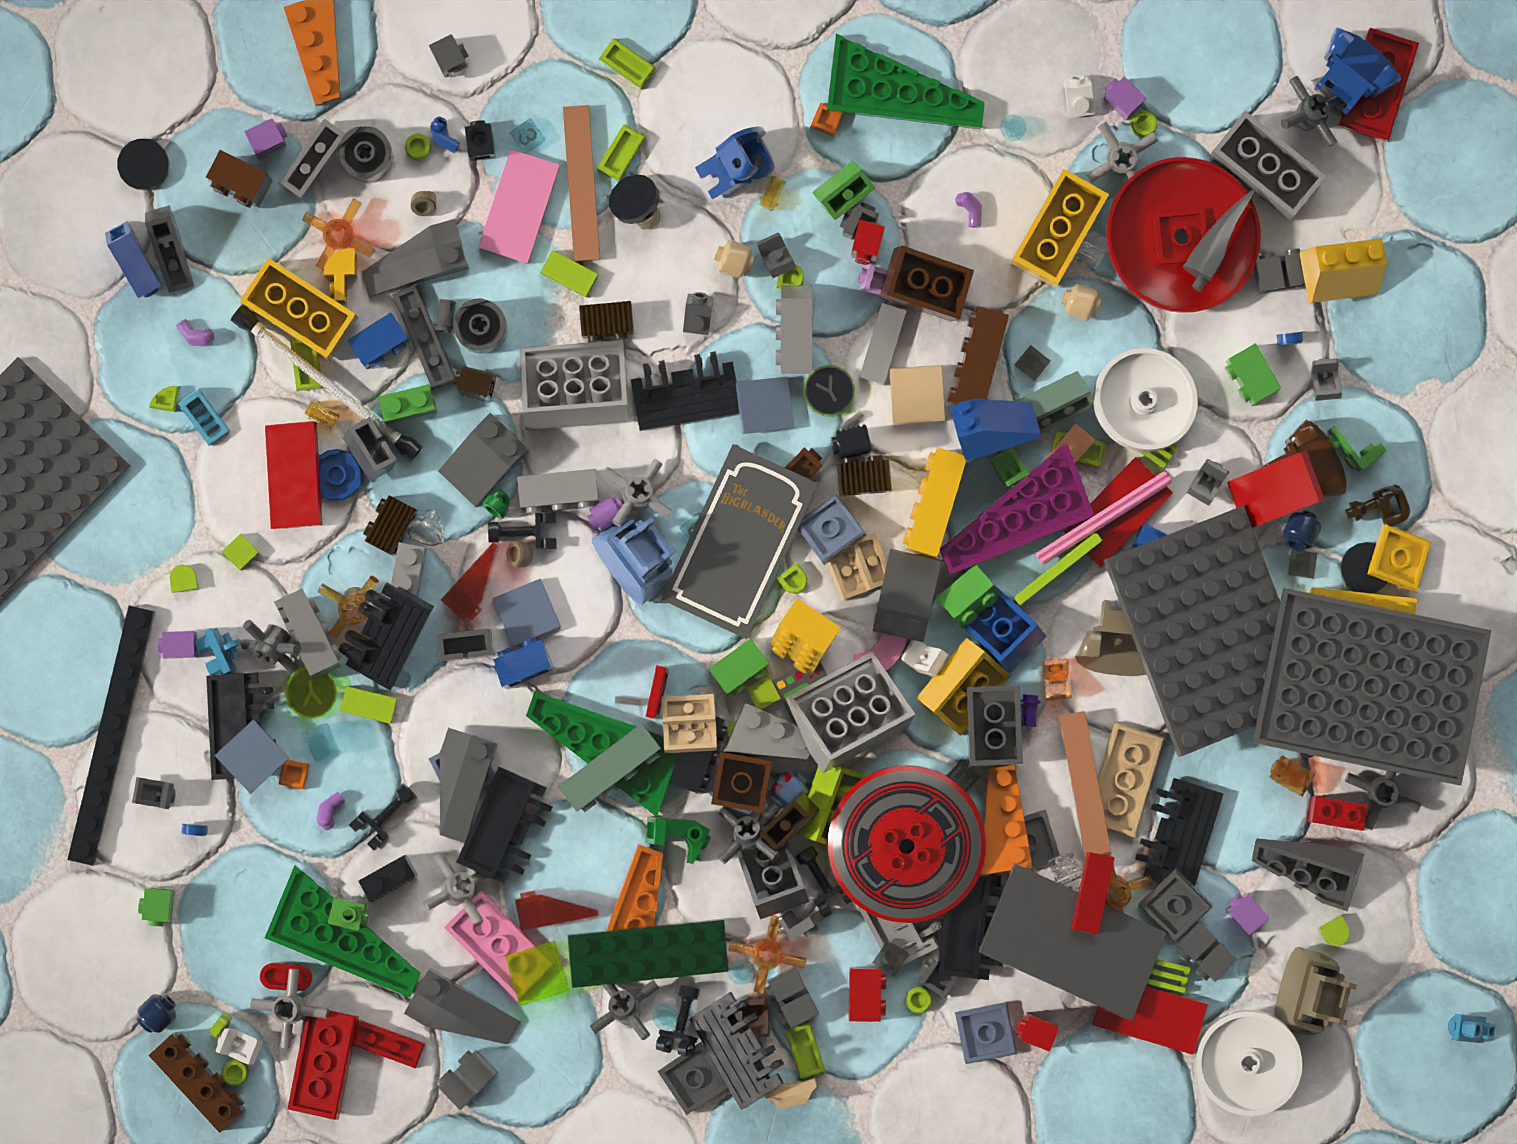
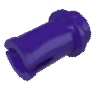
(1029, 710)

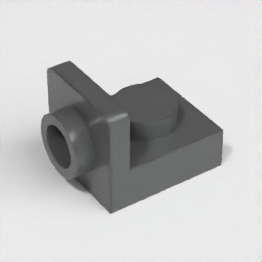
(775, 255)

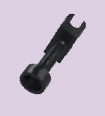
(496, 532)
(404, 795)
(808, 858)
(687, 1044)

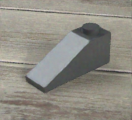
(168, 248)

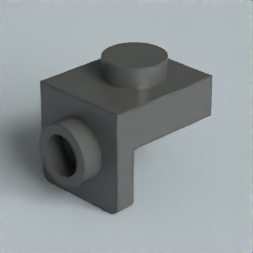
(851, 221)
(698, 313)
(1326, 379)
(1207, 481)
(153, 793)
(794, 928)
(936, 982)

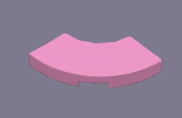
(886, 650)

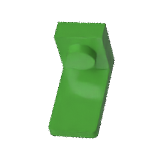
(1369, 453)

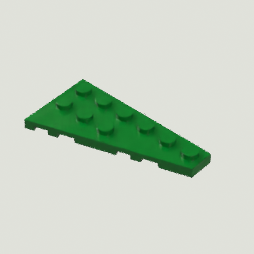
(887, 89)
(591, 734)
(304, 927)

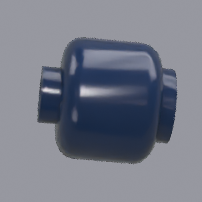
(1301, 530)
(156, 1013)

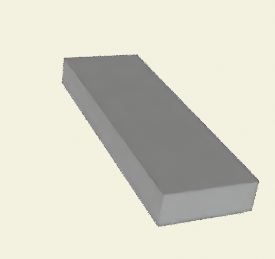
(882, 344)

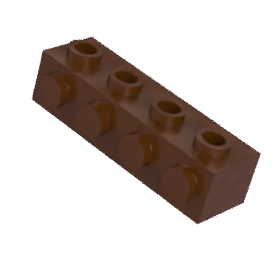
(980, 355)
(197, 1081)

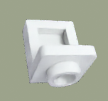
(1079, 96)
(924, 658)
(239, 1045)

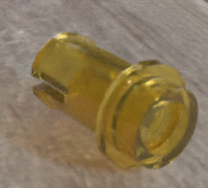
(772, 193)
(322, 414)

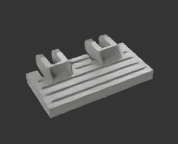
(904, 935)

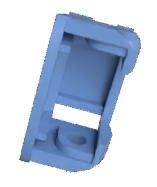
(635, 557)

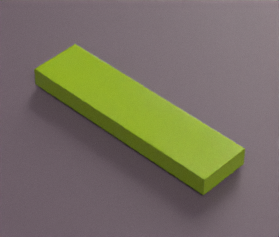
(1057, 568)

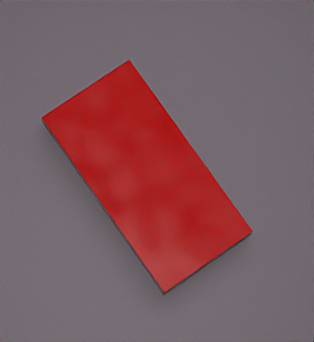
(1377, 115)
(293, 475)
(1277, 489)
(1123, 527)
(1159, 1020)
(323, 1064)

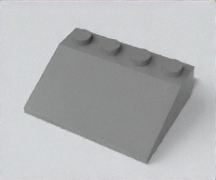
(574, 385)
(849, 711)

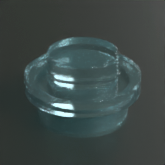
(1013, 127)
(740, 971)
(665, 1016)

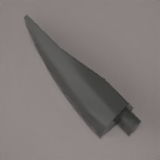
(1210, 251)

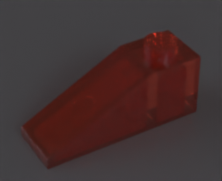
(470, 589)
(546, 910)

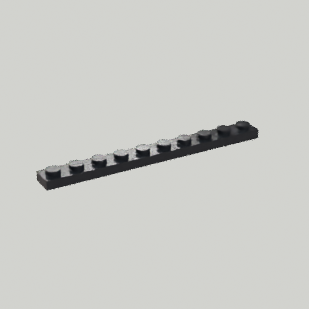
(111, 735)

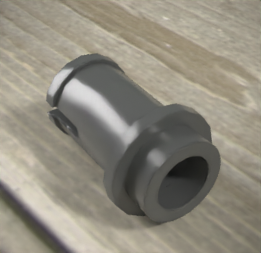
(445, 316)

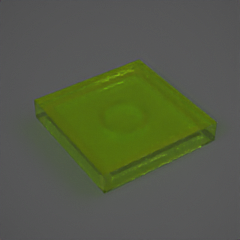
(537, 973)

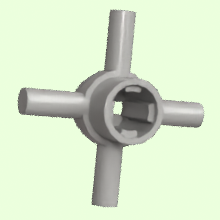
(1112, 154)
(641, 484)
(452, 898)
(299, 1010)

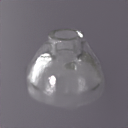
(427, 529)

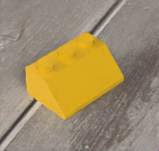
(1343, 270)
(948, 689)

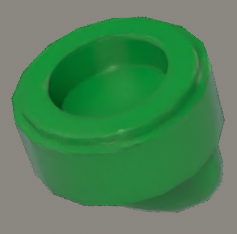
(495, 506)

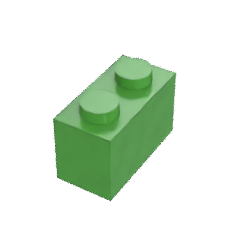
(843, 190)
(1252, 375)
(407, 404)
(969, 596)
(739, 667)

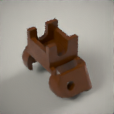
(1322, 457)

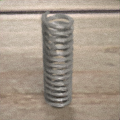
(852, 421)
(621, 700)

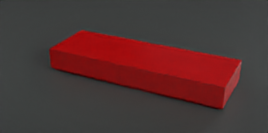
(1092, 893)
(388, 1043)

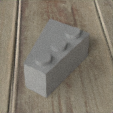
(795, 329)
(311, 635)
(765, 735)

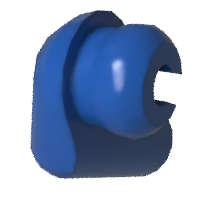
(440, 135)

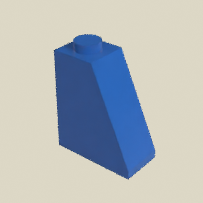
(132, 260)

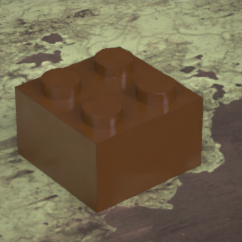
(239, 179)
(741, 782)

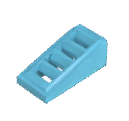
(196, 422)

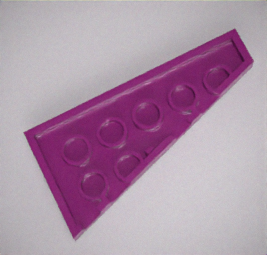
(1035, 507)

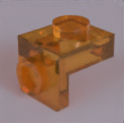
(1056, 679)
(1291, 775)

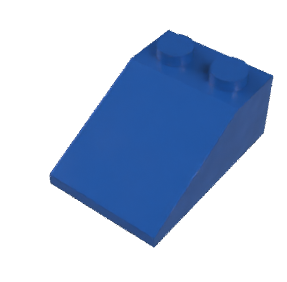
(993, 425)
(1006, 632)
(523, 663)

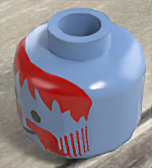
(788, 787)

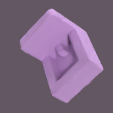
(871, 279)

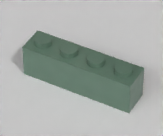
(1059, 401)
(609, 768)

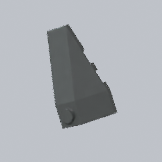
(424, 257)
(463, 773)
(1321, 869)
(452, 1008)

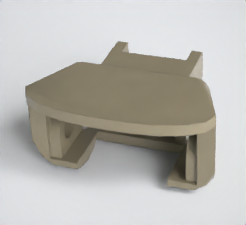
(1110, 646)
(1312, 994)

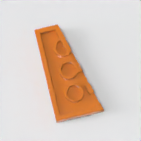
(315, 39)
(1004, 824)
(639, 893)

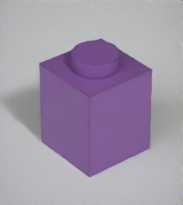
(1124, 97)
(266, 137)
(178, 644)
(1246, 913)

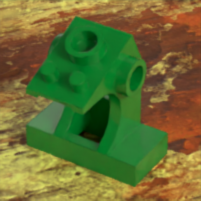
(660, 829)

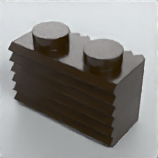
(606, 320)
(475, 383)
(864, 477)
(389, 525)
(789, 821)

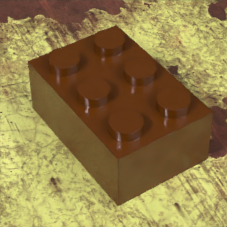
(926, 283)

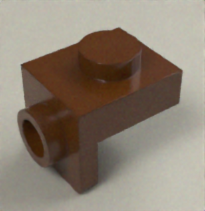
(805, 463)
(761, 1009)

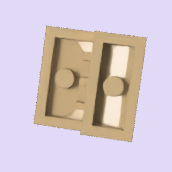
(917, 394)
(859, 568)
(689, 723)

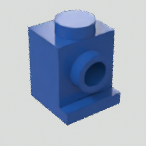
(1146, 535)

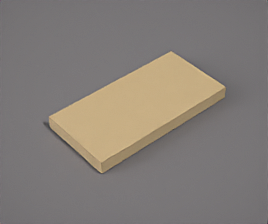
(1127, 776)

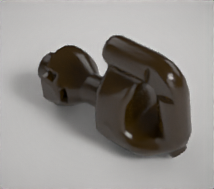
(1381, 501)

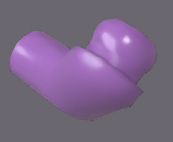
(973, 206)
(195, 337)
(325, 811)

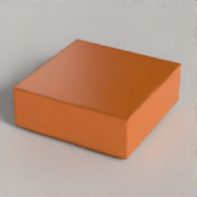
(826, 121)
(294, 774)

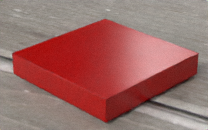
(657, 692)

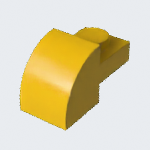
(340, 267)

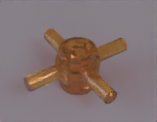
(337, 224)
(346, 602)
(1123, 888)
(765, 966)

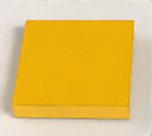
(1399, 557)

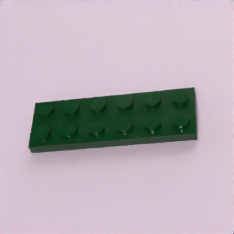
(647, 953)

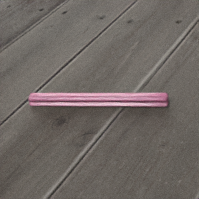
(1103, 518)

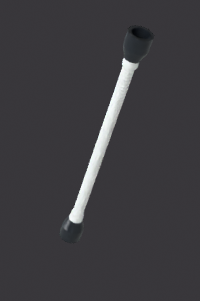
(246, 320)

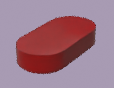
(275, 976)

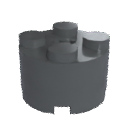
(369, 139)
(467, 318)

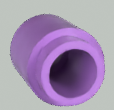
(604, 513)

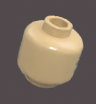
(734, 259)
(1081, 302)

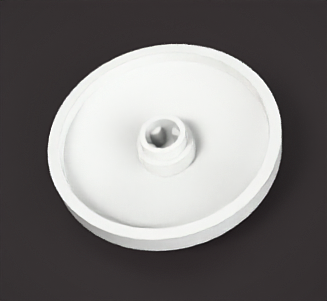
(1145, 399)
(1249, 1062)

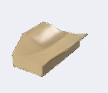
(792, 1093)

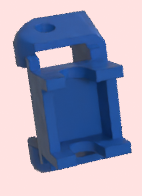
(1356, 69)
(745, 146)

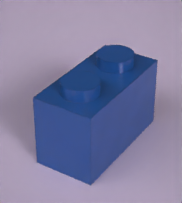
(379, 341)

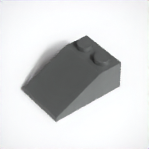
(483, 459)
(906, 595)
(994, 725)
(773, 884)

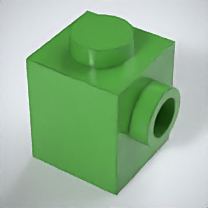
(156, 906)
(348, 914)

